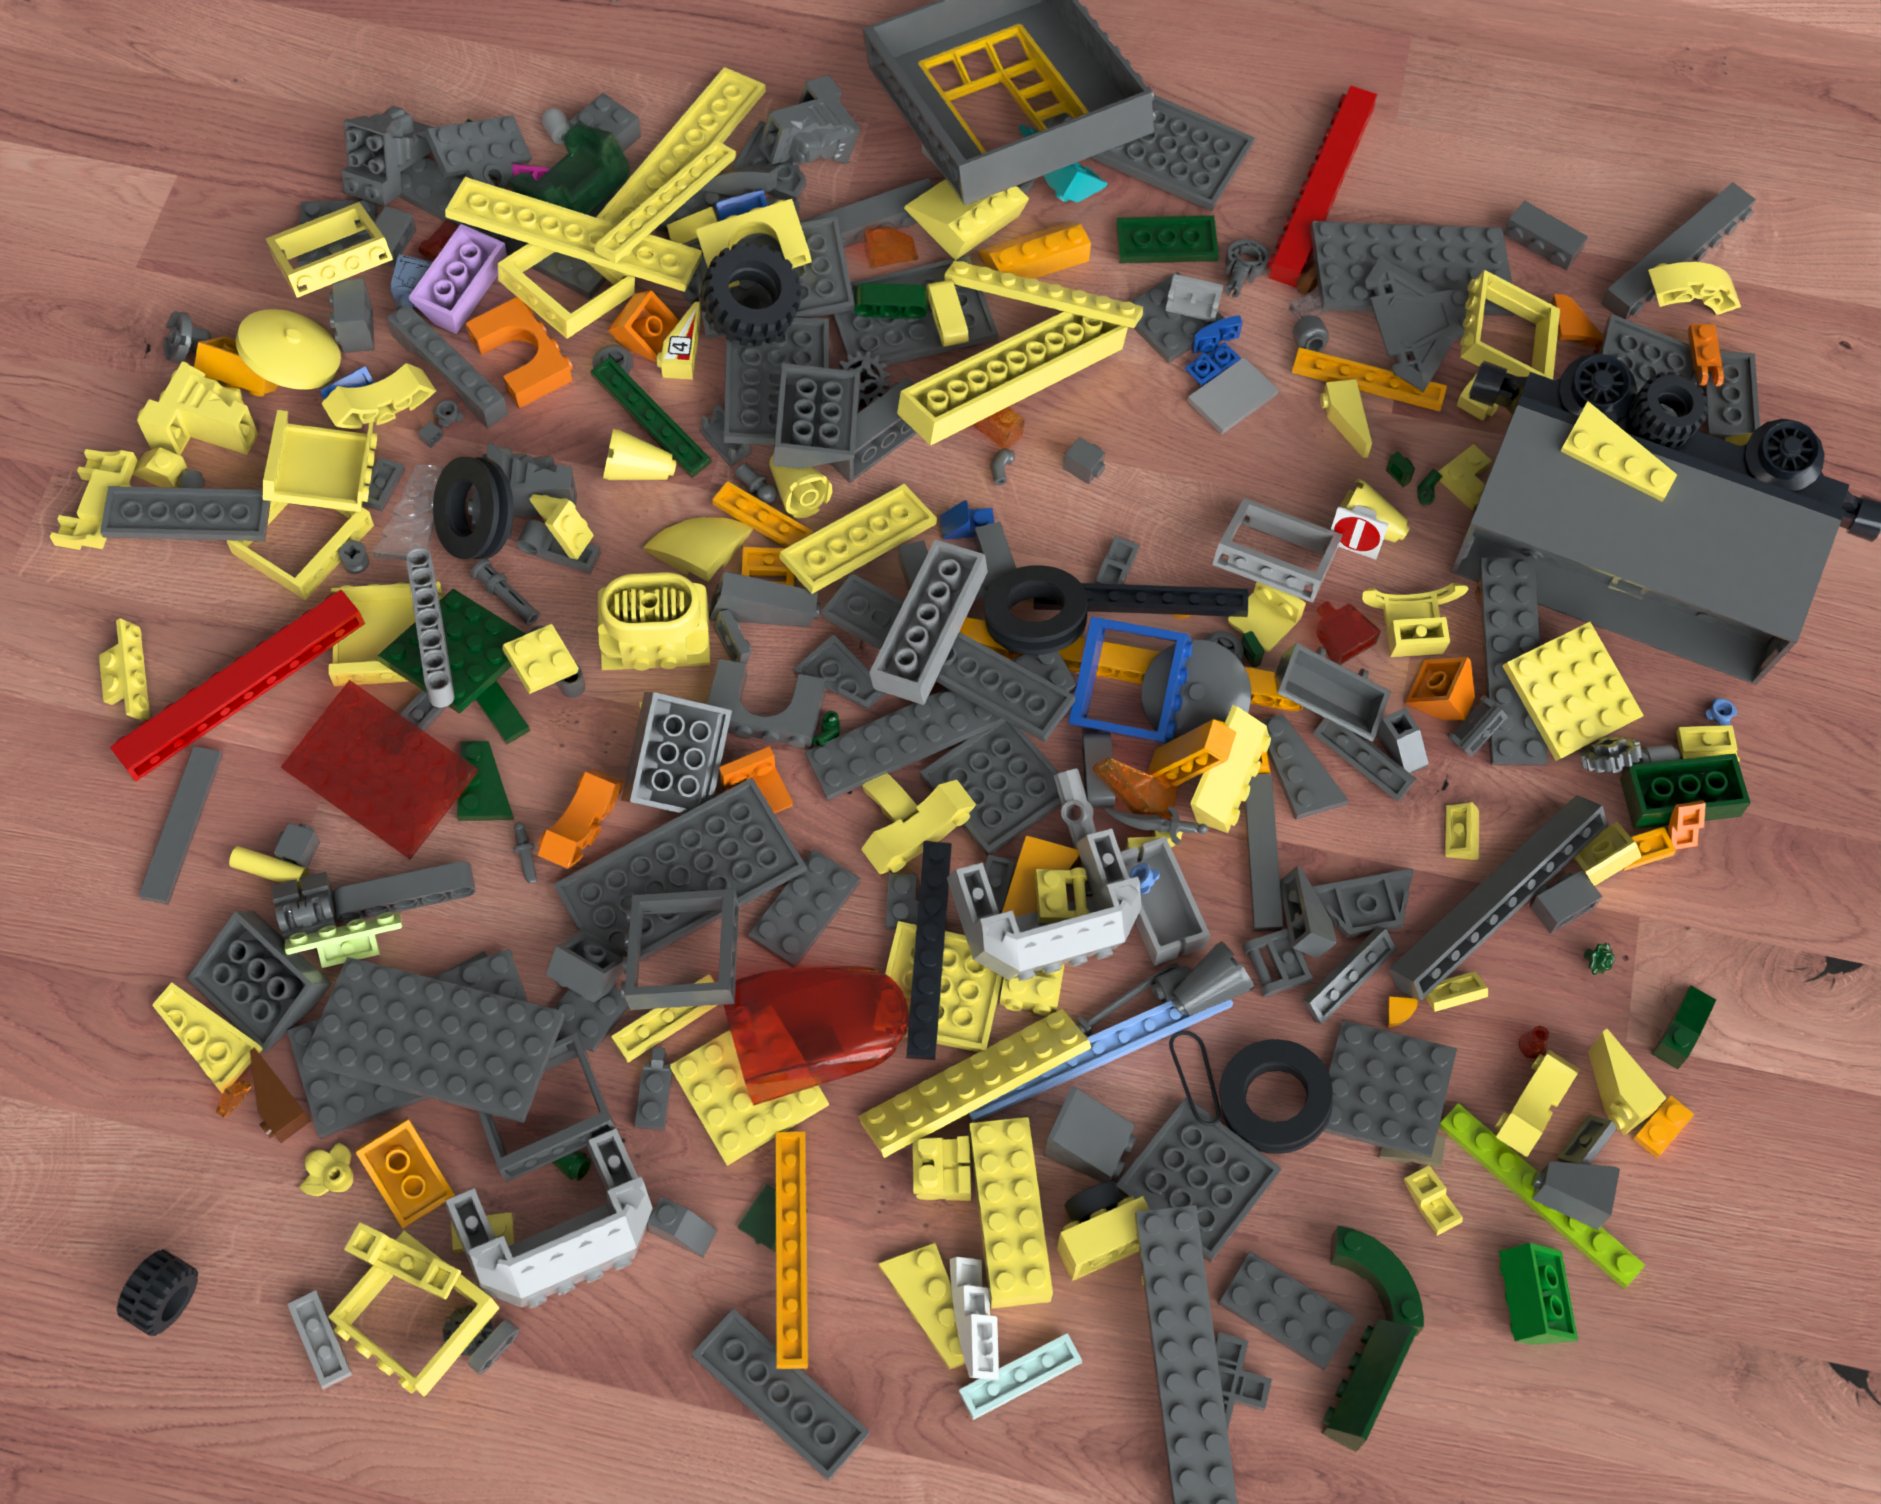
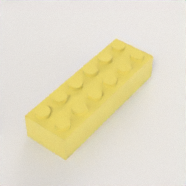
(1010, 1213)

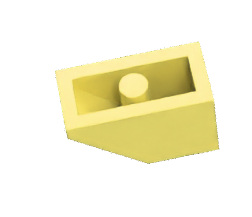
(160, 468)

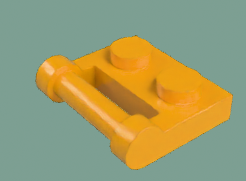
(765, 562)

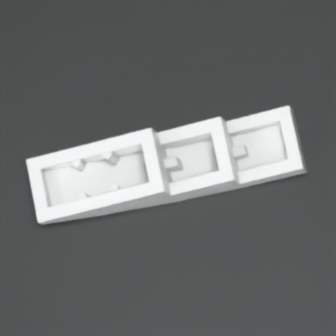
(972, 1315)

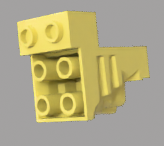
(197, 410)

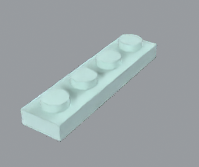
(1020, 1376)

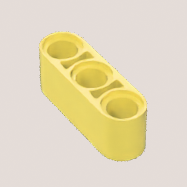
(947, 313)

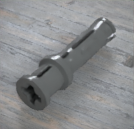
(497, 584)

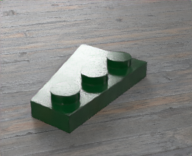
(484, 795)

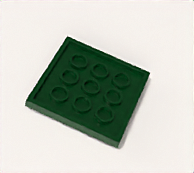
(473, 647)

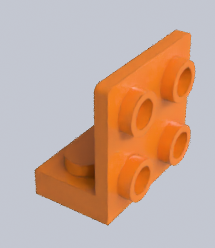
(762, 769)

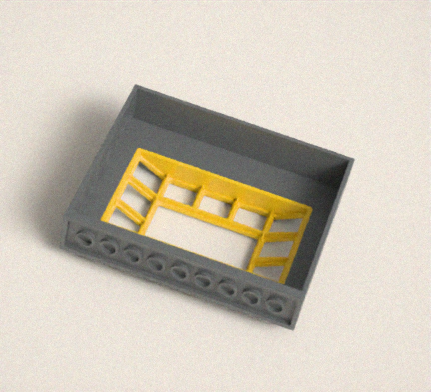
(1063, 47)

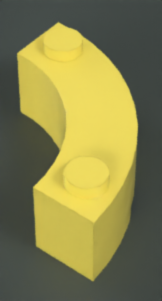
(1694, 280)
(380, 400)
(936, 817)
(1531, 1111)

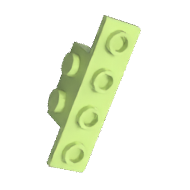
(352, 940)

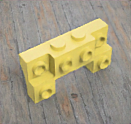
(101, 471)

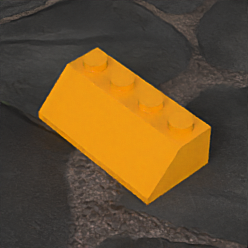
(1040, 251)

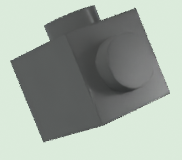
(1084, 460)
(297, 844)

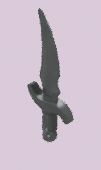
(1158, 823)

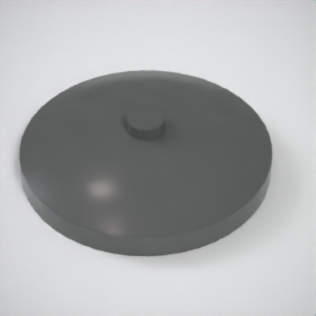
(1212, 686)

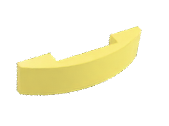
(402, 1261)

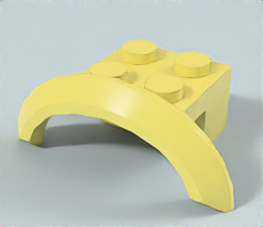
(1415, 619)

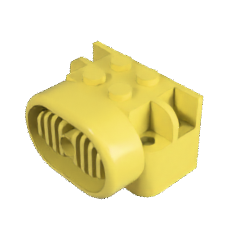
(653, 622)

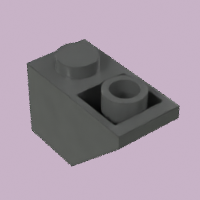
(1403, 740)

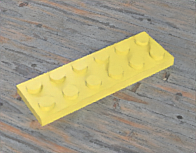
(857, 538)

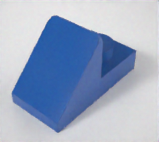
(961, 522)

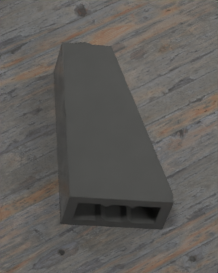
(764, 601)

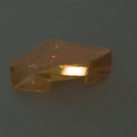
(232, 1098)

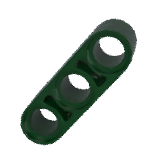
(891, 300)

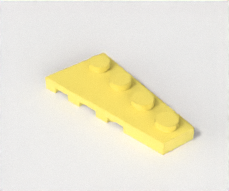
(210, 1039)
(927, 1292)

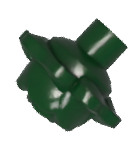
(1600, 958)

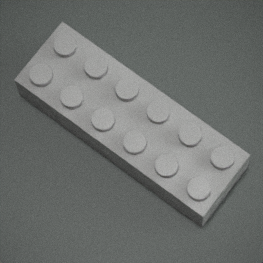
(928, 622)

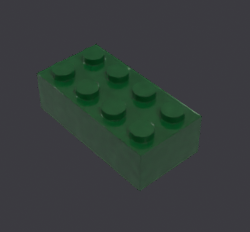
(1658, 787)

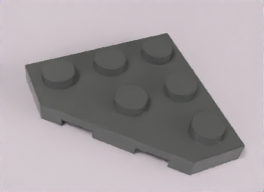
(789, 176)

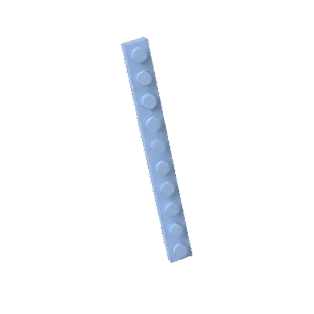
(1105, 1047)

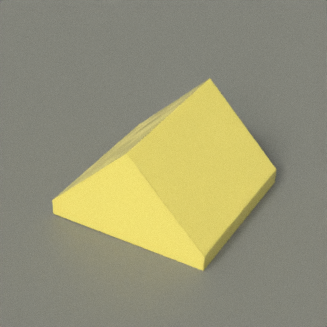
(1607, 854)

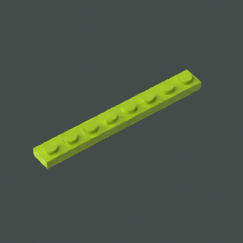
(1518, 1175)

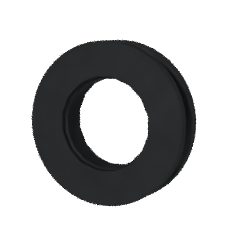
(495, 508)
(1042, 636)
(1268, 1057)

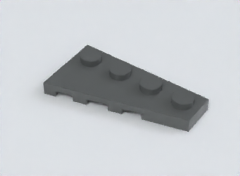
(1300, 773)

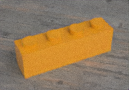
(1192, 753)

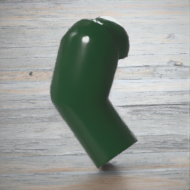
(1426, 488)
(830, 729)

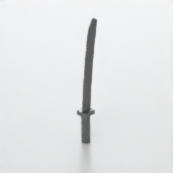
(1085, 1026)

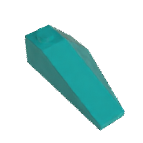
(1072, 181)

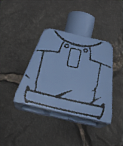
(406, 276)

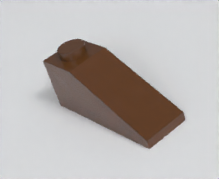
(274, 1102)

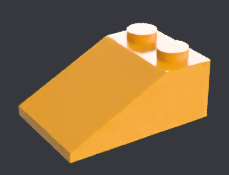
(404, 1172)

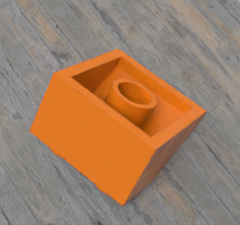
(644, 325)

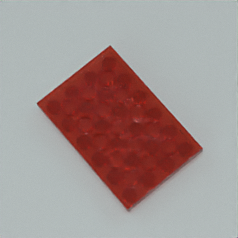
(379, 769)

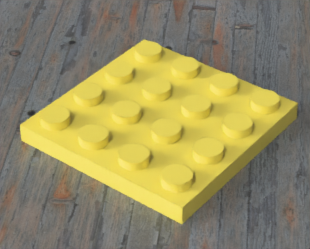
(1572, 691)
(966, 994)
(722, 1102)

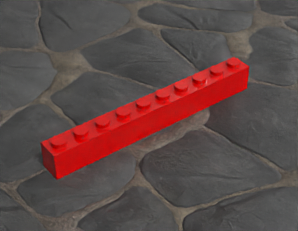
(1323, 184)
(237, 685)

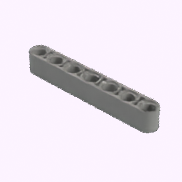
(430, 628)

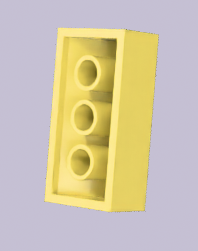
(1227, 784)

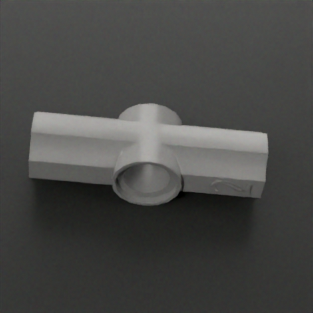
(1072, 794)

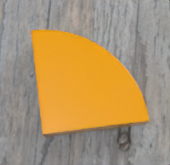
(1399, 1010)

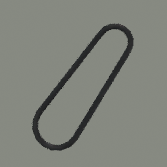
(1210, 1078)

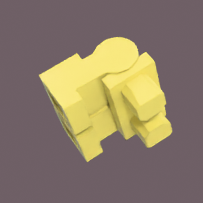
(942, 1169)

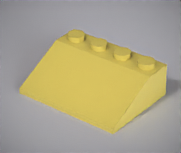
(960, 226)

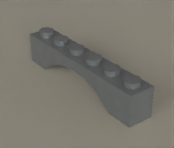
(420, 338)

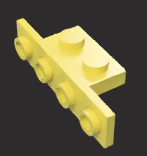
(124, 672)

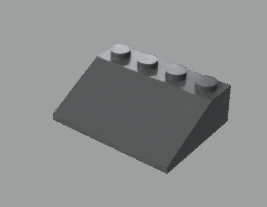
(815, 416)
(675, 753)
(256, 980)

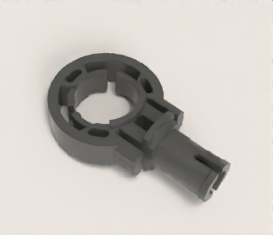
(1243, 268)

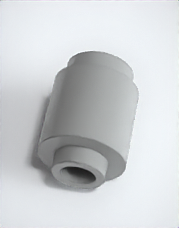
(555, 124)
(1658, 754)

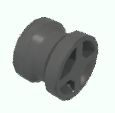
(358, 562)

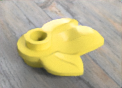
(325, 1168)

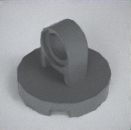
(182, 337)

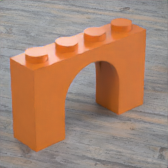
(517, 323)

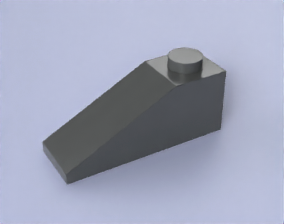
(1306, 917)

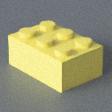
(1101, 1239)

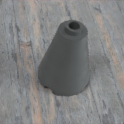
(1212, 982)

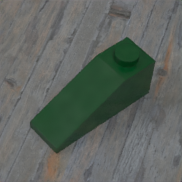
(1684, 1027)

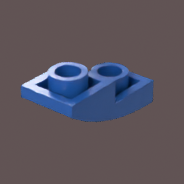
(1209, 337)
(1210, 366)

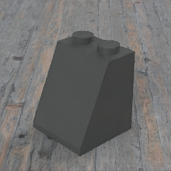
(1089, 1137)

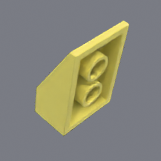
(1623, 1086)

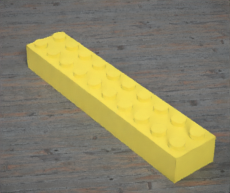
(1007, 373)

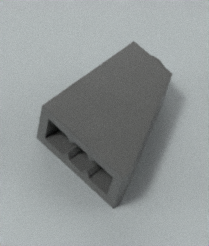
(1577, 1190)

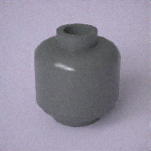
(1310, 333)

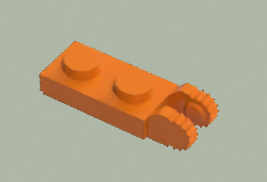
(1705, 353)

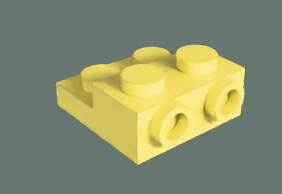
(1035, 994)

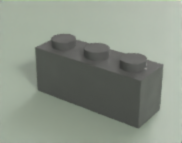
(1545, 235)

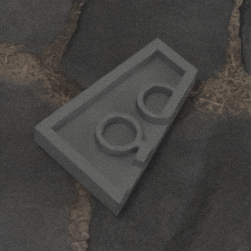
(842, 672)

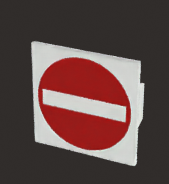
(1360, 530)

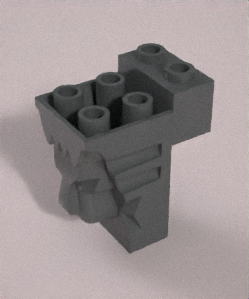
(812, 128)
(379, 151)
(527, 477)

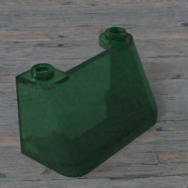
(583, 176)

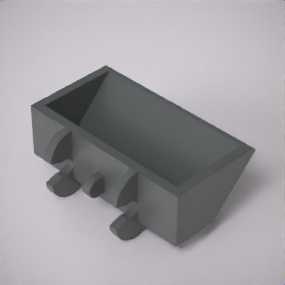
(1331, 690)

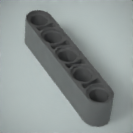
(403, 891)

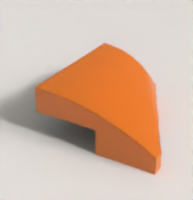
(1574, 322)

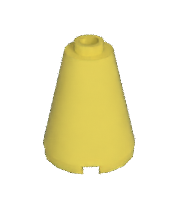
(636, 459)
(801, 489)
(1385, 512)

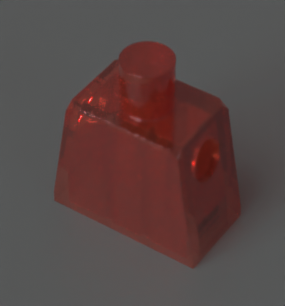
(1345, 632)

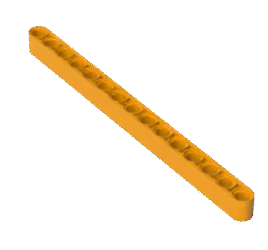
(1131, 664)

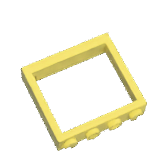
(320, 233)
(512, 277)
(1521, 303)
(320, 566)
(368, 1289)

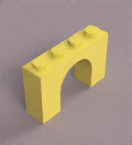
(774, 220)

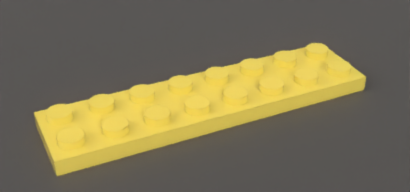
(973, 1082)

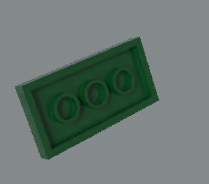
(1167, 239)

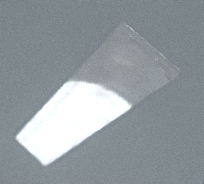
(413, 516)

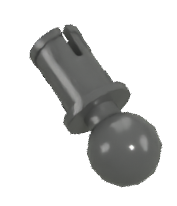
(756, 484)

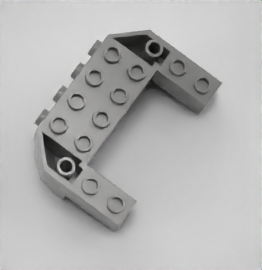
(1024, 946)
(566, 1252)

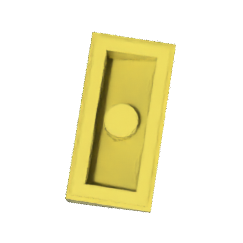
(685, 228)
(1462, 831)

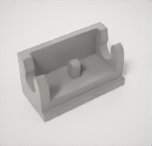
(1194, 297)

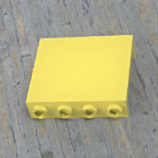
(318, 466)
(386, 616)

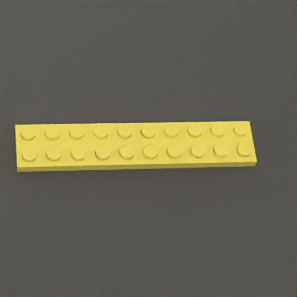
(707, 120)
(569, 233)

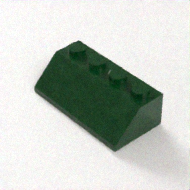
(1368, 1383)

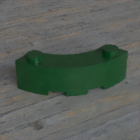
(1383, 1271)

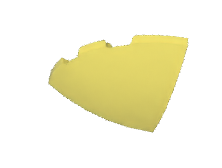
(699, 544)

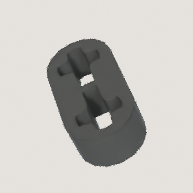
(493, 1347)

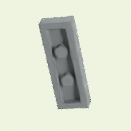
(319, 1339)

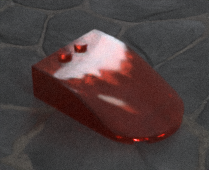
(813, 1026)

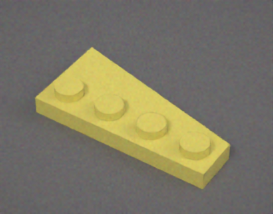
(1614, 452)

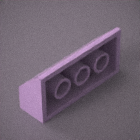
(458, 278)

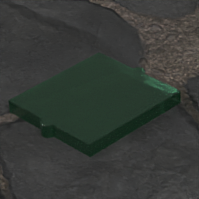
(761, 1219)

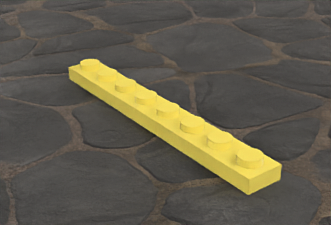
(665, 202)
(1044, 294)

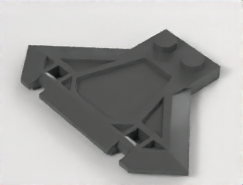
(1415, 321)

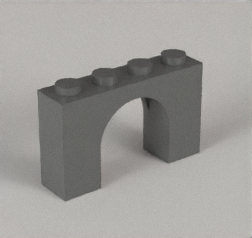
(988, 541)
(792, 726)

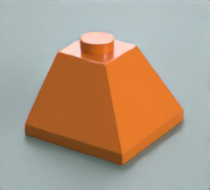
(1443, 688)

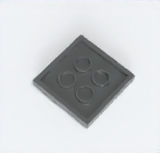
(317, 209)
(1163, 330)

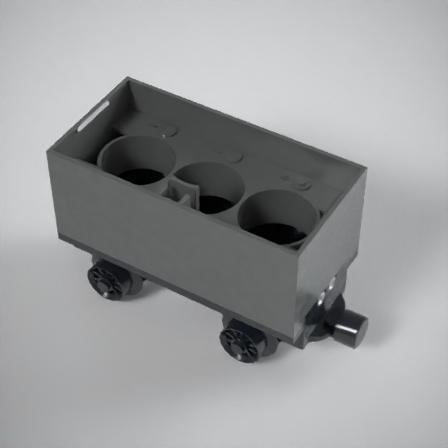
(1704, 574)

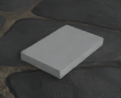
(1232, 395)

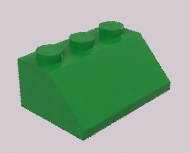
(1537, 1295)

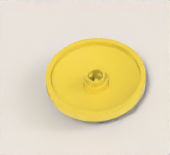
(288, 349)

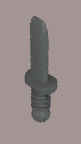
(524, 849)

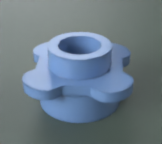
(1723, 706)
(1146, 876)

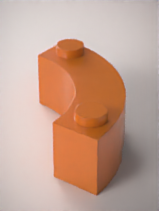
(580, 821)

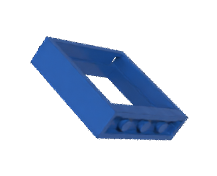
(1088, 671)

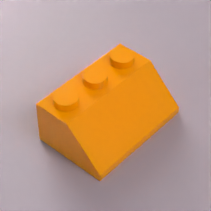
(222, 362)

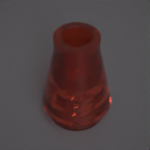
(1534, 1042)

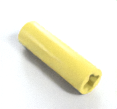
(266, 866)

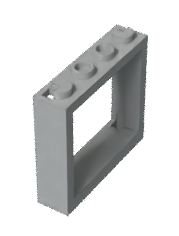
(1271, 570)

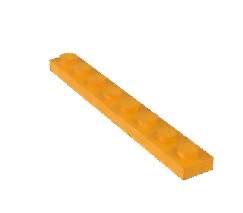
(791, 1251)

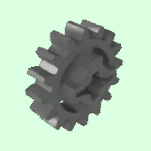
(872, 380)
(1611, 754)

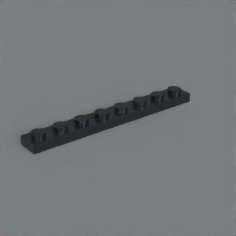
(1160, 600)
(929, 951)

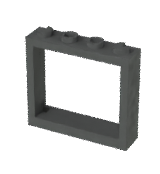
(684, 994)
(564, 1141)

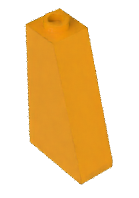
(1033, 856)

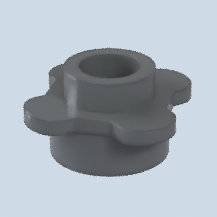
(447, 407)

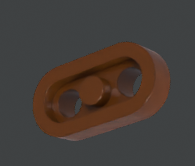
(1308, 281)

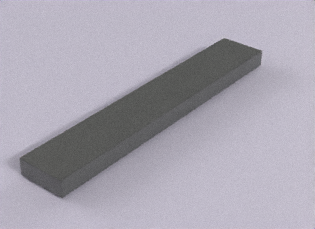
(180, 825)
(1263, 855)

